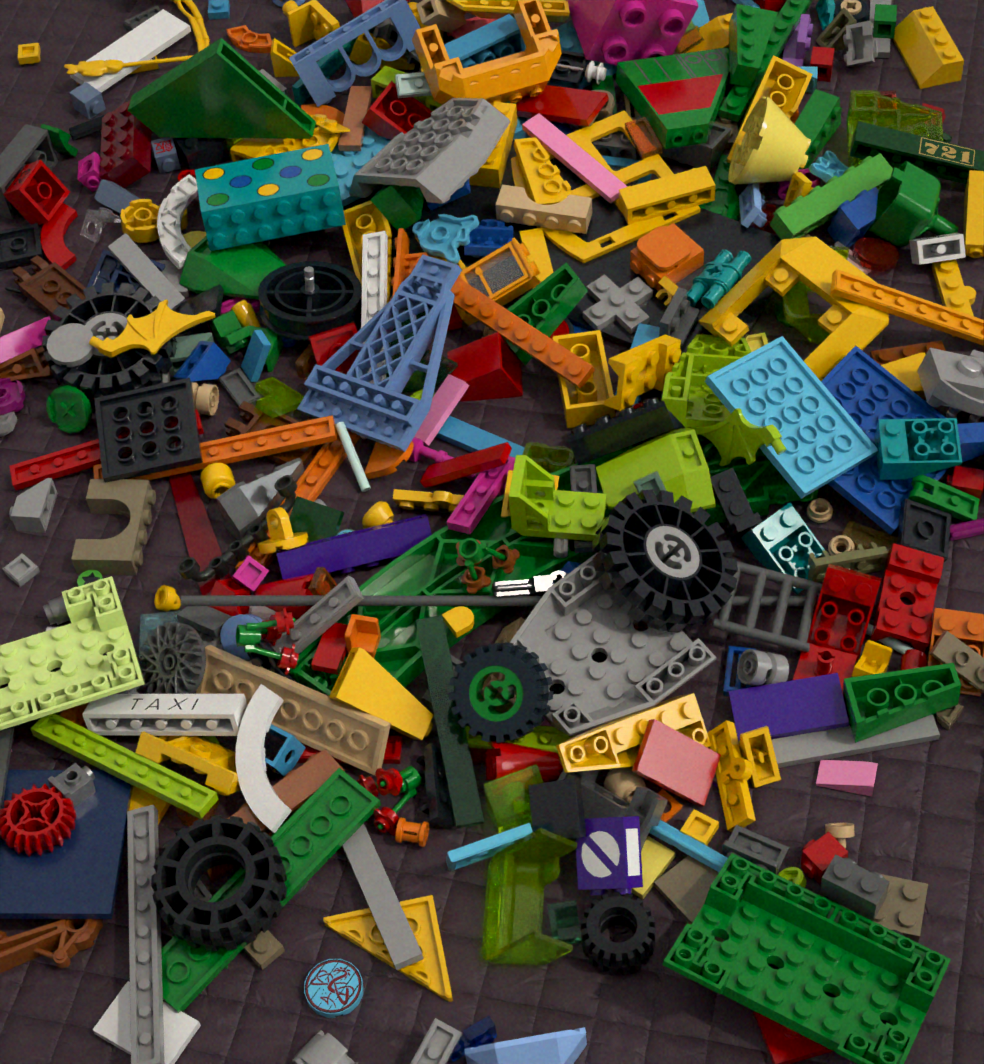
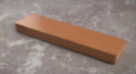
(356, 109)

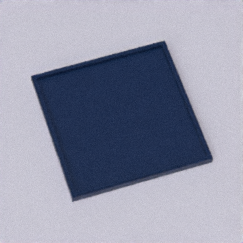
(82, 874)

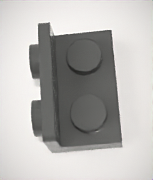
(678, 317)

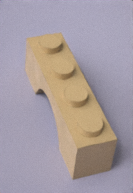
(570, 215)

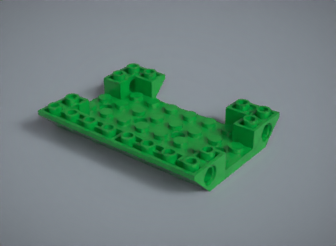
(817, 951)

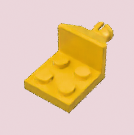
(308, 21)

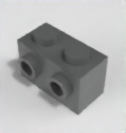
(854, 887)

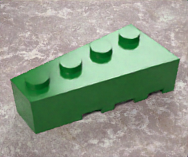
(747, 42)
(819, 122)
(400, 204)
(548, 304)
(898, 697)

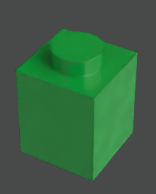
(884, 21)

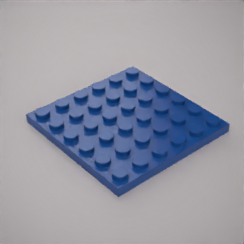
(868, 395)

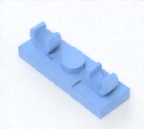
(750, 206)

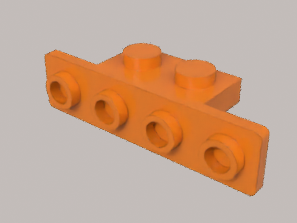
(403, 260)

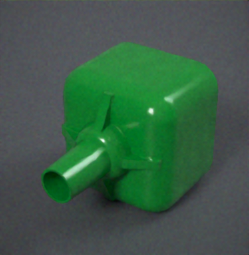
(909, 207)

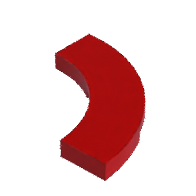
(53, 237)

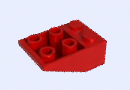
(844, 609)

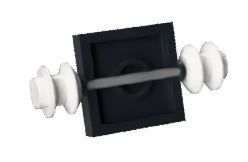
(572, 69)

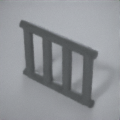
(774, 636)

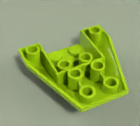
(674, 456)

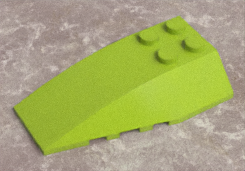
(685, 387)

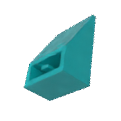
(916, 446)
(784, 543)

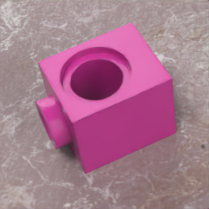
(89, 171)
(250, 574)

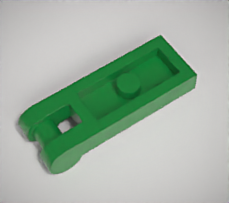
(944, 498)

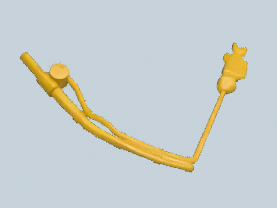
(101, 67)

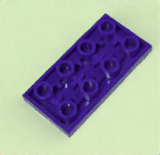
(790, 707)

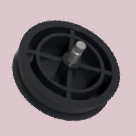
(309, 299)

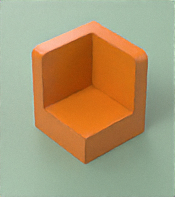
(363, 633)

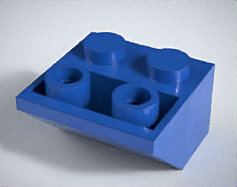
(854, 218)

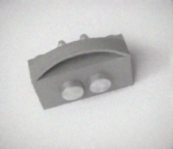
(953, 382)

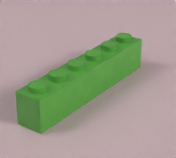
(822, 202)

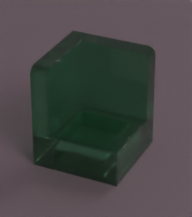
(564, 921)

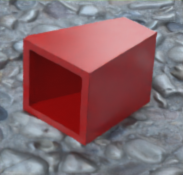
(488, 369)

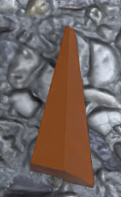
(26, 366)

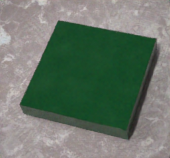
(315, 519)

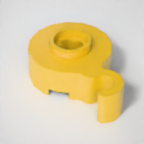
(140, 220)

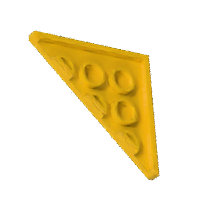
(421, 915)

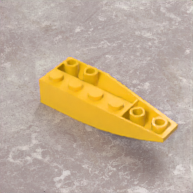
(619, 741)

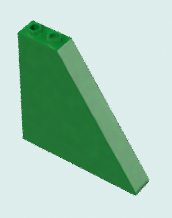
(219, 98)

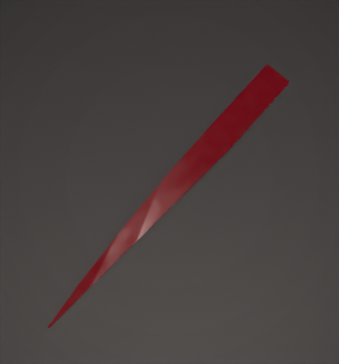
(196, 526)

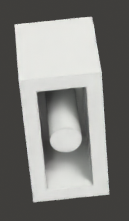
(937, 248)

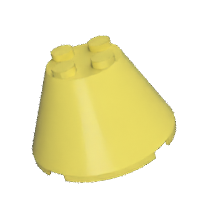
(770, 147)

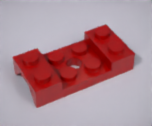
(912, 576)

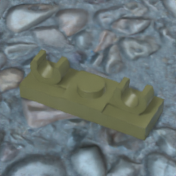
(859, 560)

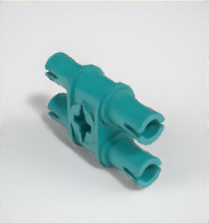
(717, 278)

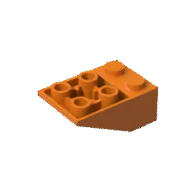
(967, 628)

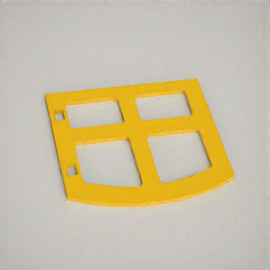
(654, 164)

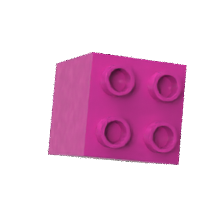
(630, 28)

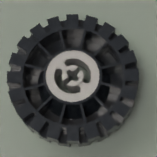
(107, 317)
(673, 593)

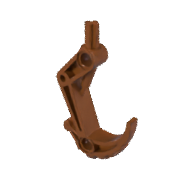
(47, 938)

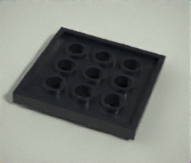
(135, 422)

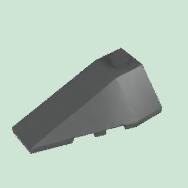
(249, 503)

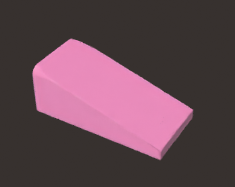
(847, 776)

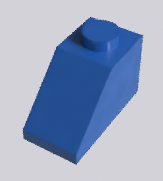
(204, 363)

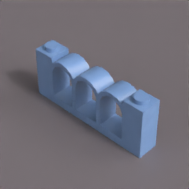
(321, 87)

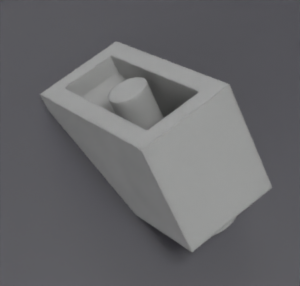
(34, 507)

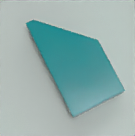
(825, 12)

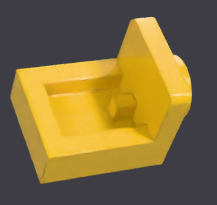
(873, 659)

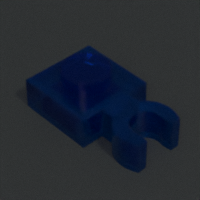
(474, 1036)

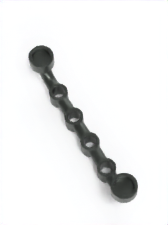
(257, 533)

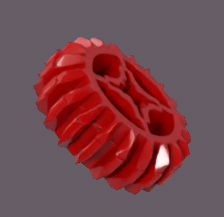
(36, 812)

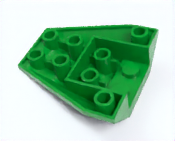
(234, 268)

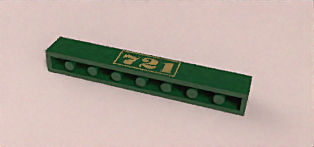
(931, 155)

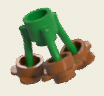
(471, 553)

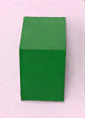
(275, 349)

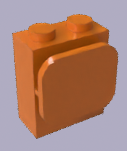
(666, 253)

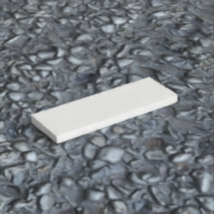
(137, 45)

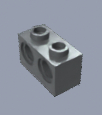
(616, 145)

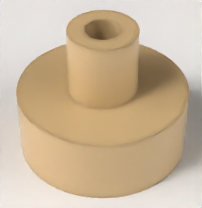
(840, 831)

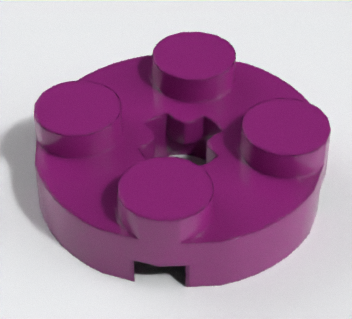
(12, 396)

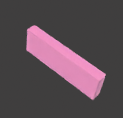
(441, 407)

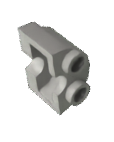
(860, 44)
(323, 1050)

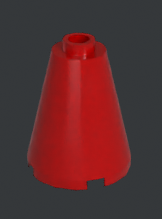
(291, 586)
(509, 758)

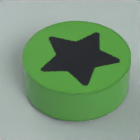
(88, 577)

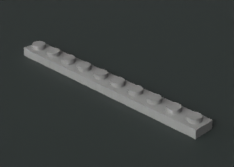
(144, 939)

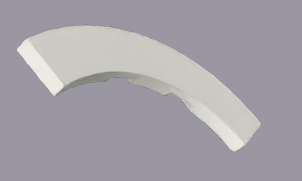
(170, 219)
(251, 759)

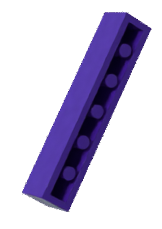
(354, 548)

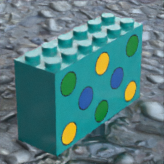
(269, 197)

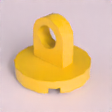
(281, 533)

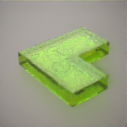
(278, 397)

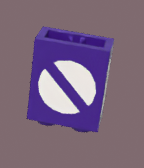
(610, 855)

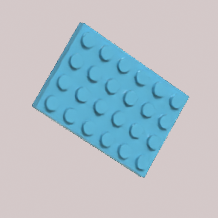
(783, 391)

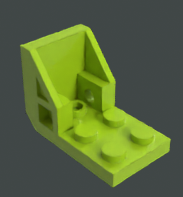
(548, 512)

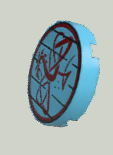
(333, 988)

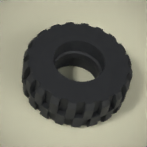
(235, 918)

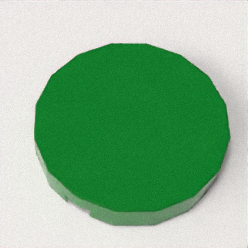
(69, 409)

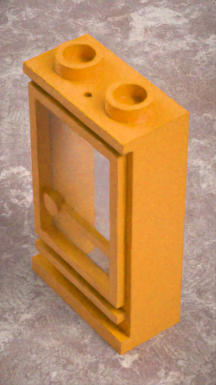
(501, 275)

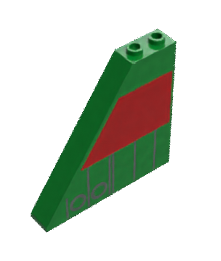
(677, 93)

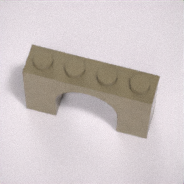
(122, 552)

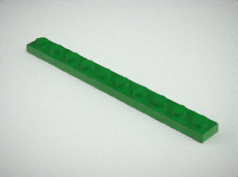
(783, 28)

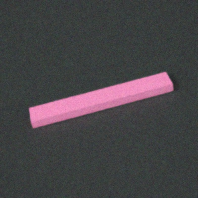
(574, 157)

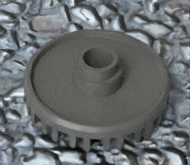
(174, 660)

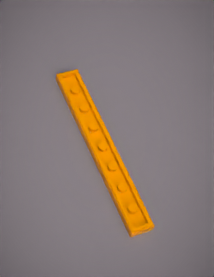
(907, 306)

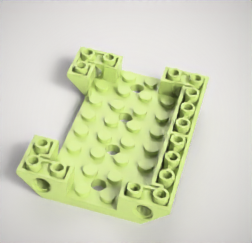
(78, 650)

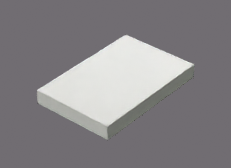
(115, 1027)

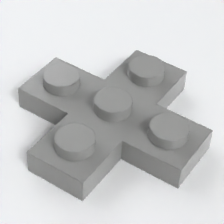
(617, 304)

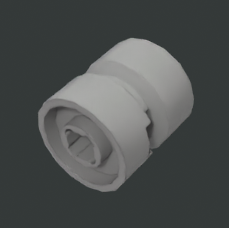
(762, 668)

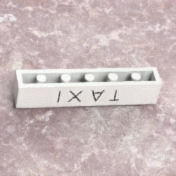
(166, 714)

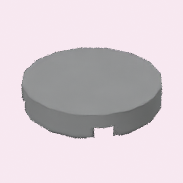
(70, 345)

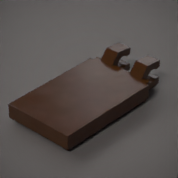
(48, 286)
(259, 421)

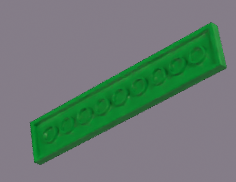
(304, 846)

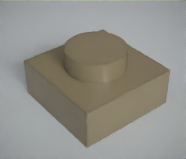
(264, 949)

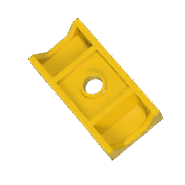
(643, 369)
(197, 752)

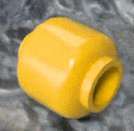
(216, 479)

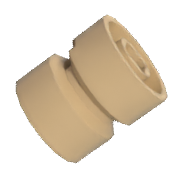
(206, 398)

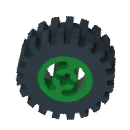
(521, 671)

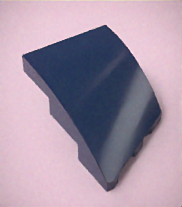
(111, 270)

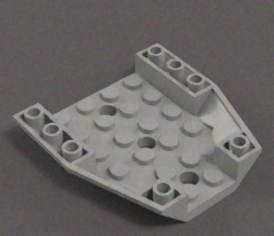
(437, 151)
(640, 667)

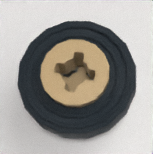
(857, 8)

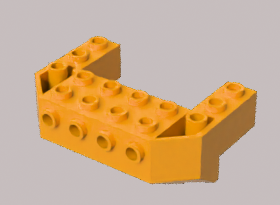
(497, 79)

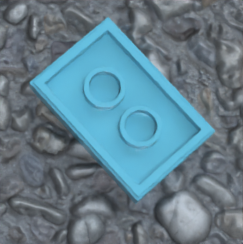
(485, 848)

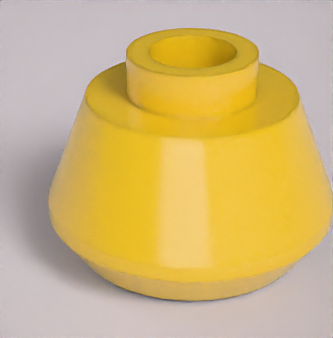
(378, 514)

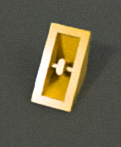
(280, 60)
(759, 750)

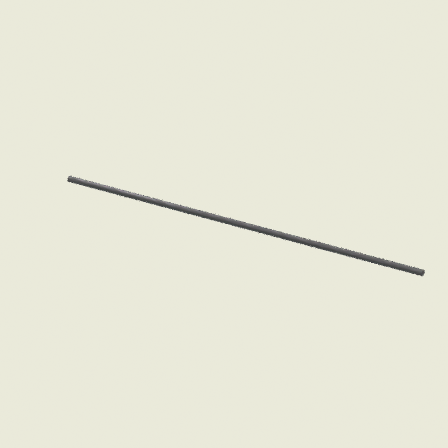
(373, 600)

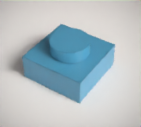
(218, 9)

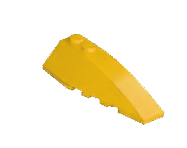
(781, 83)
(364, 220)

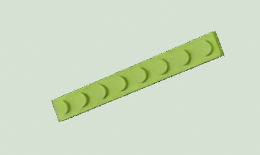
(125, 764)

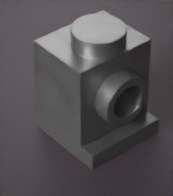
(74, 783)

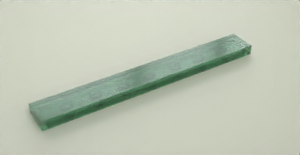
(451, 735)

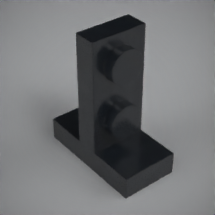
(733, 503)

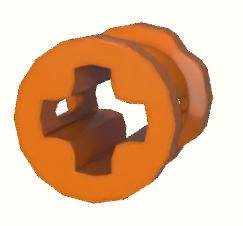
(420, 835)

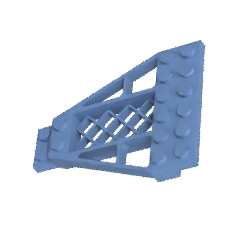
(379, 408)

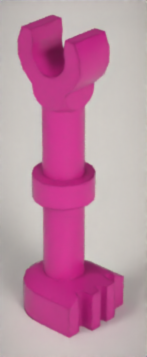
(421, 450)

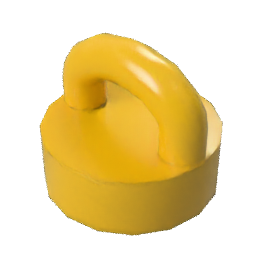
(165, 599)

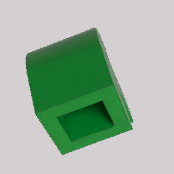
(229, 332)

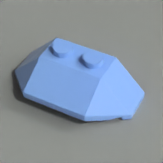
(548, 1048)

